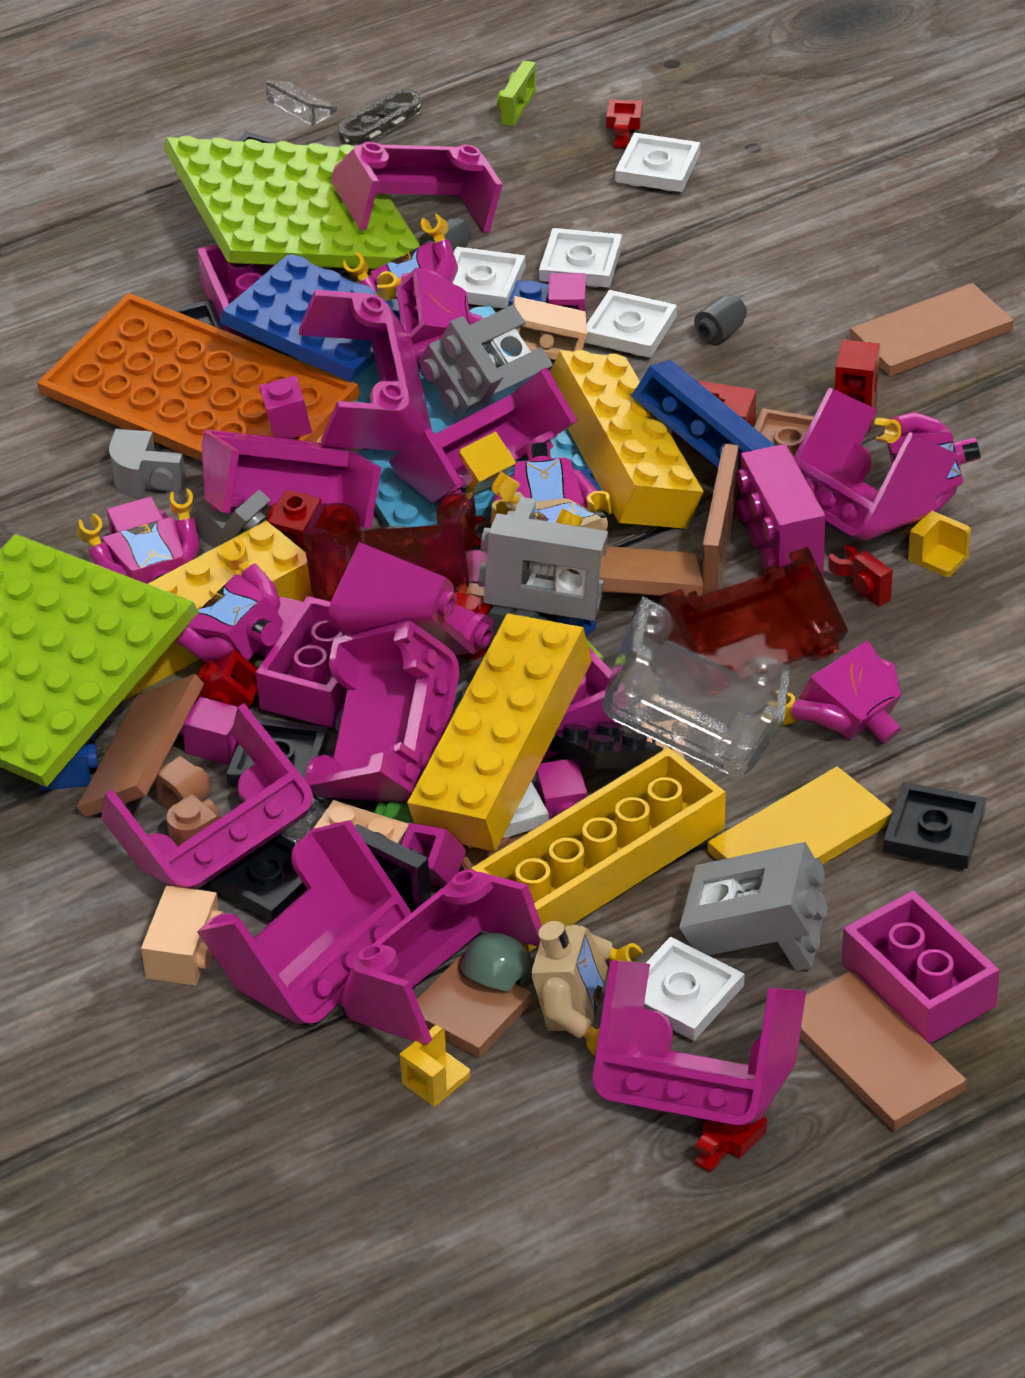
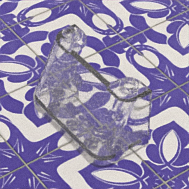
(692, 700)

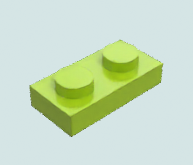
(517, 93)

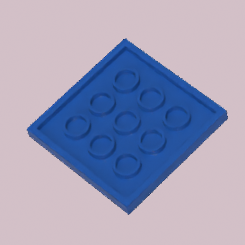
(276, 306)

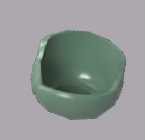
(496, 961)

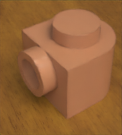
(179, 780)
(190, 818)

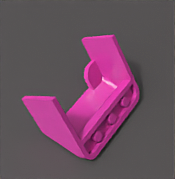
(416, 170)
(397, 401)
(525, 417)
(244, 463)
(837, 464)
(273, 801)
(384, 973)
(642, 1071)

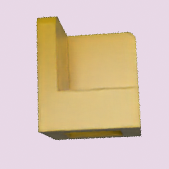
(485, 461)
(939, 544)
(431, 1070)

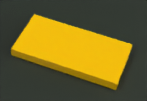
(825, 813)

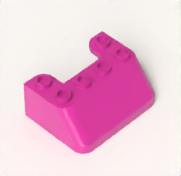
(309, 949)

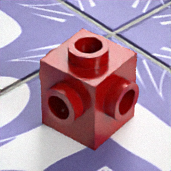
(293, 514)
(229, 680)

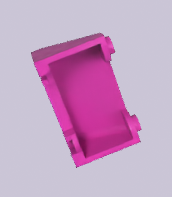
(390, 590)
(392, 714)

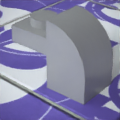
(141, 468)
(221, 527)

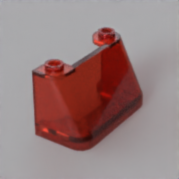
(438, 548)
(775, 615)

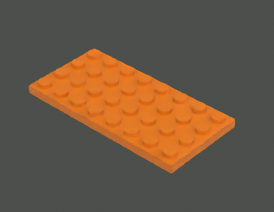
(182, 377)

